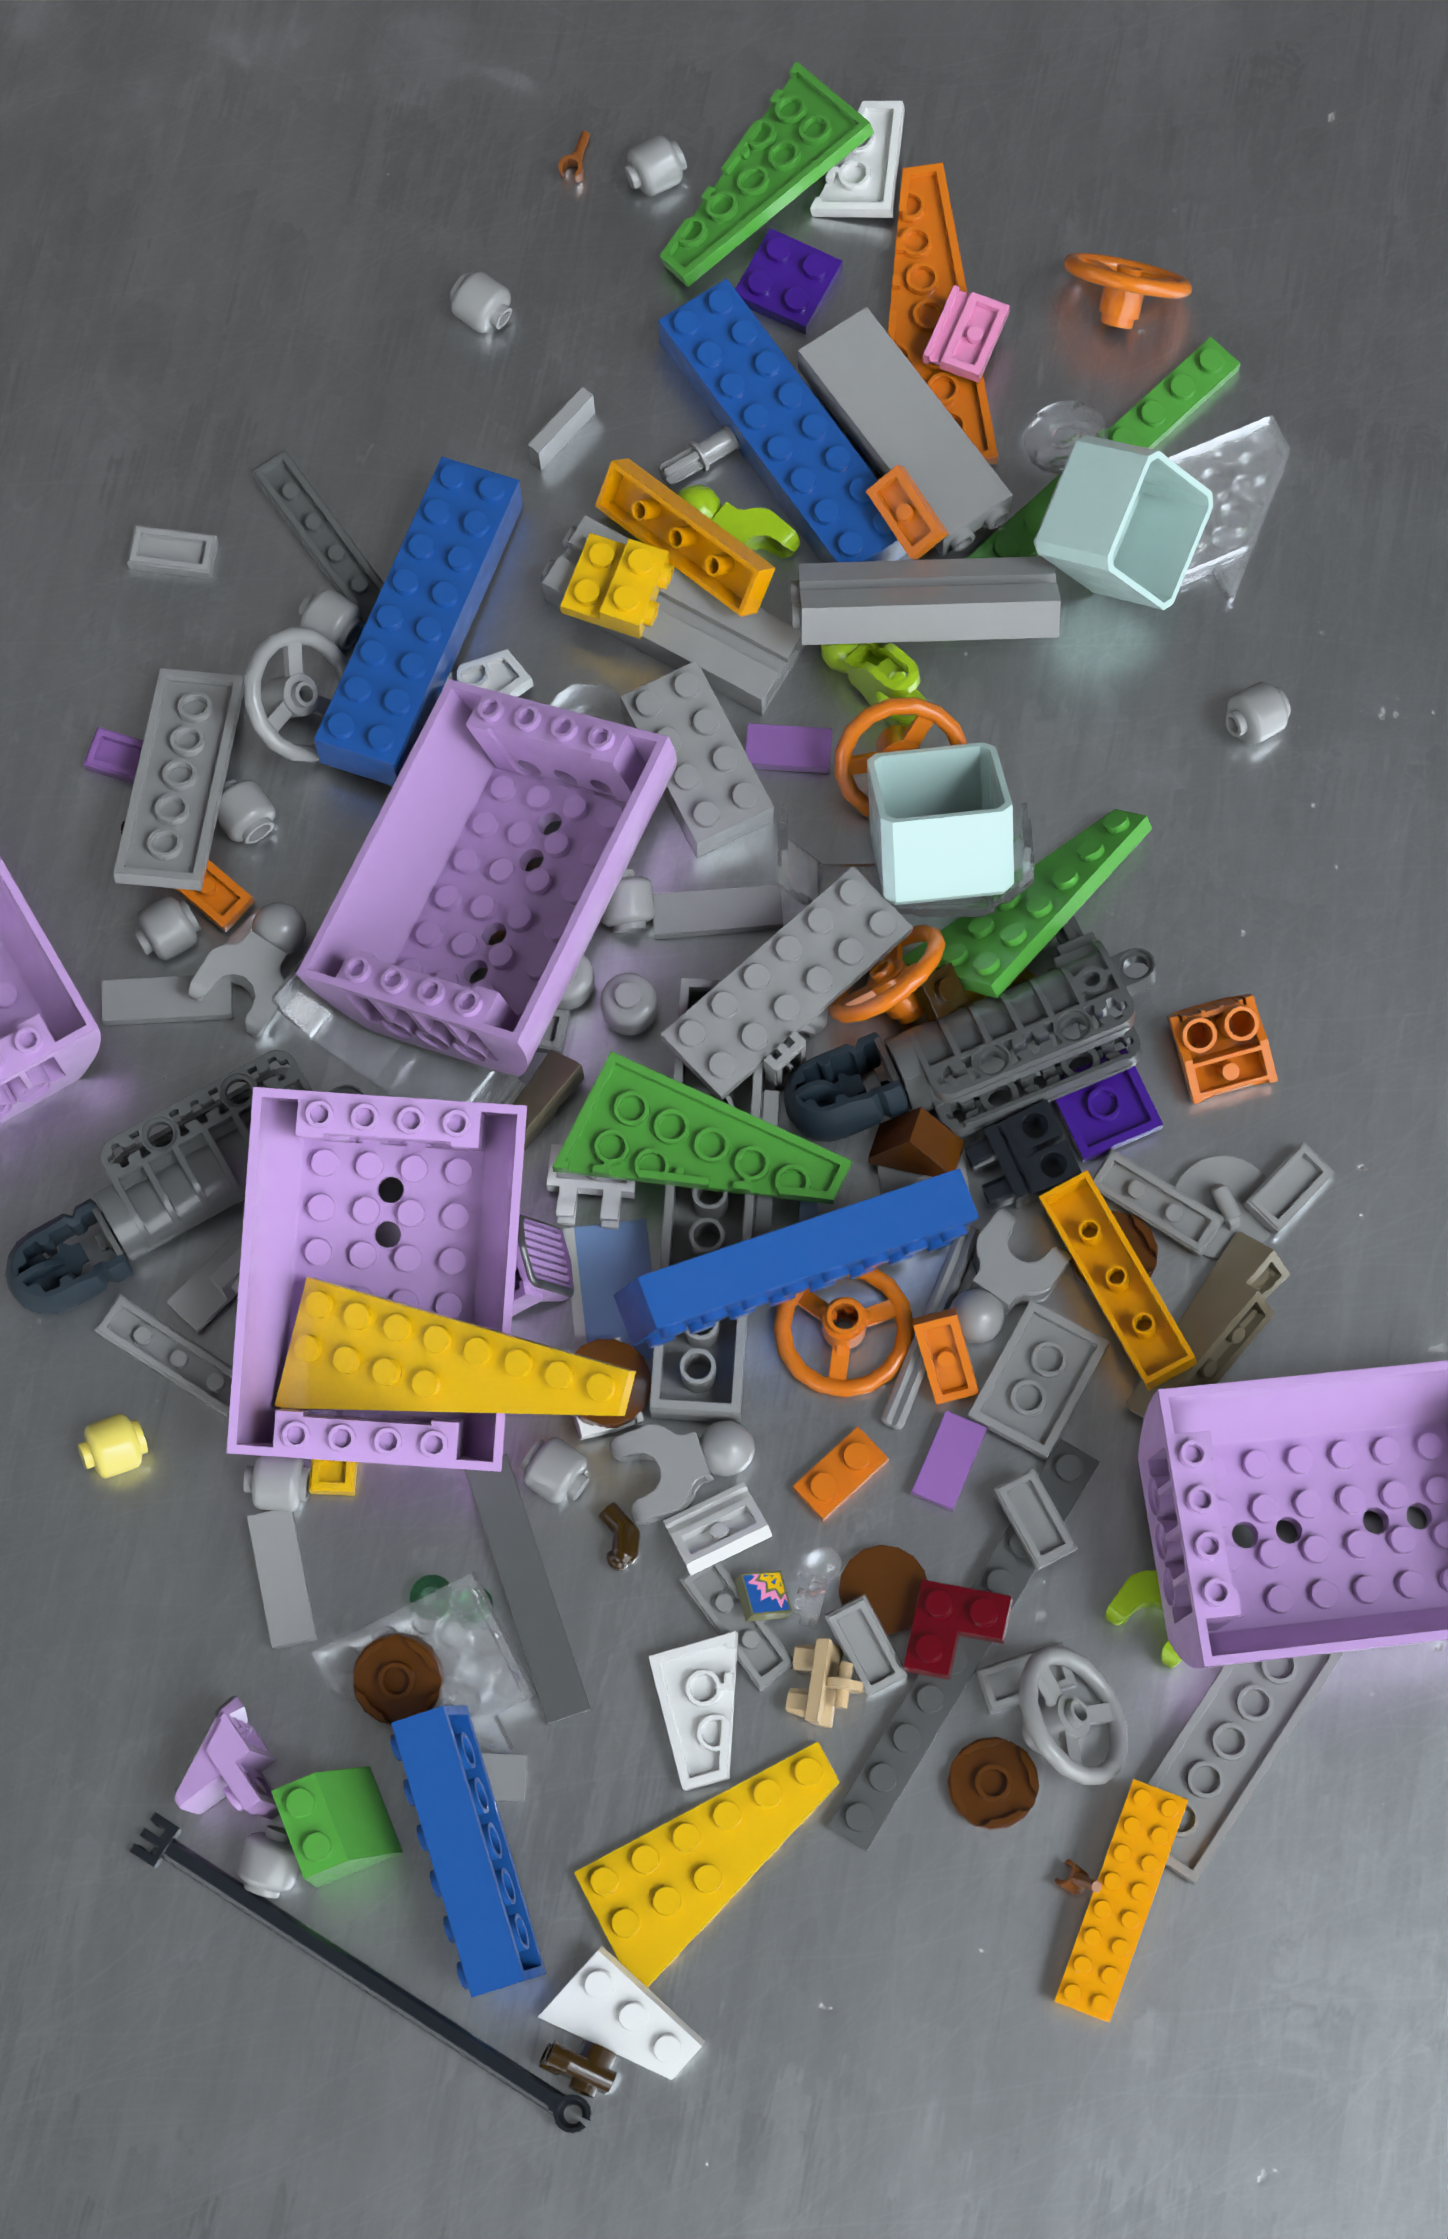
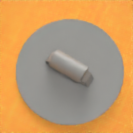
(1223, 1187)

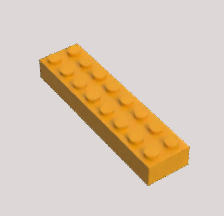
(693, 540)
(1118, 1280)
(1123, 1903)

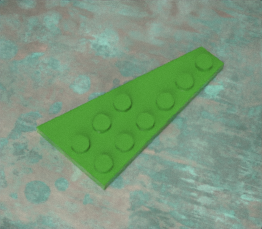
(772, 165)
(998, 946)
(670, 1134)

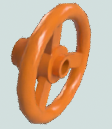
(1125, 284)
(890, 740)
(893, 983)
(842, 1340)

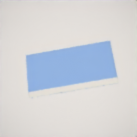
(602, 1266)

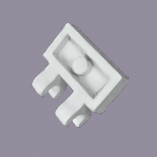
(572, 1184)

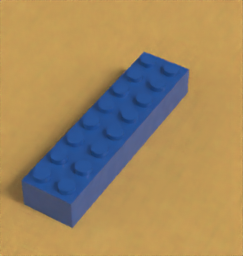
(778, 426)
(419, 621)
(796, 1259)

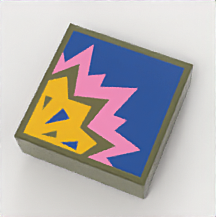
(763, 1596)

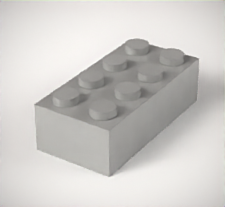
(713, 783)

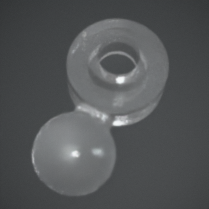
(823, 1566)

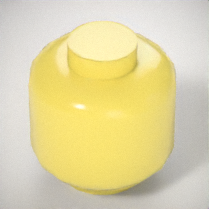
(113, 1445)

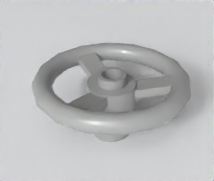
(291, 694)
(1065, 1719)

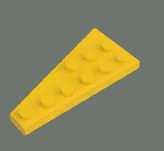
(683, 1873)

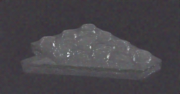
(1243, 477)
(469, 1641)

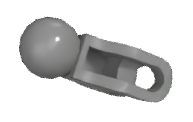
(254, 962)
(1003, 1280)
(684, 1463)

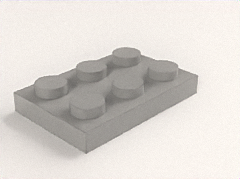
(1038, 1380)

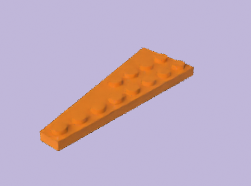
(923, 277)

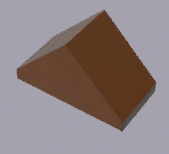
(916, 1145)

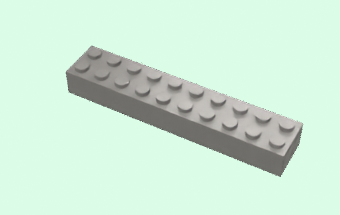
(704, 1371)

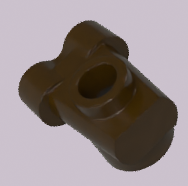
(587, 2069)

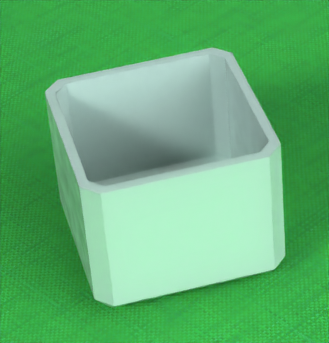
(1124, 521)
(940, 823)

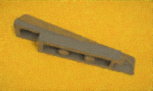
(547, 1091)
(1224, 1315)

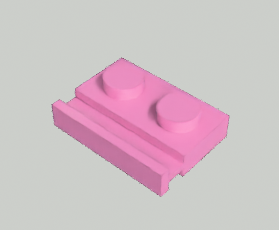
(966, 334)

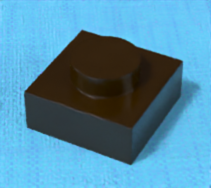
(941, 993)

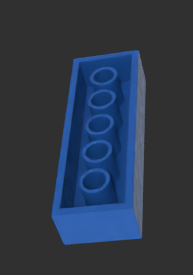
(467, 1849)

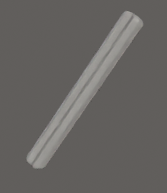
(942, 1295)

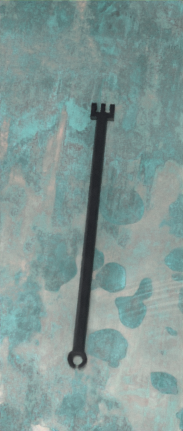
(358, 1973)

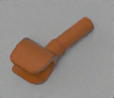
(576, 158)
(1078, 1880)

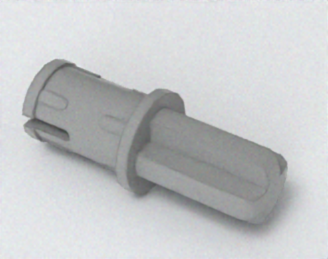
(698, 456)

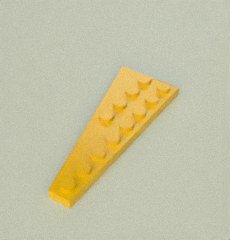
(396, 1357)

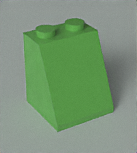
(336, 1823)

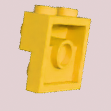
(617, 584)

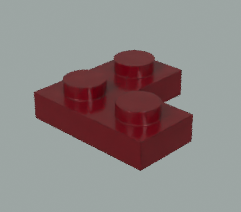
(946, 1614)

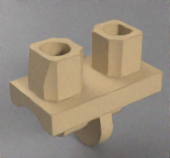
(828, 1686)

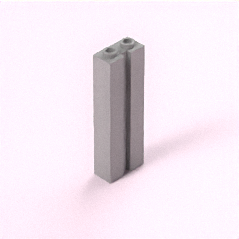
(904, 423)
(926, 600)
(738, 655)

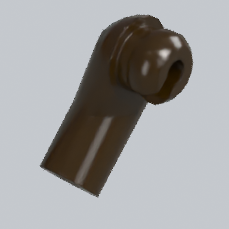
(625, 1538)

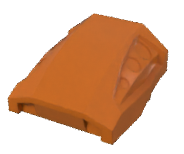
(1222, 1046)

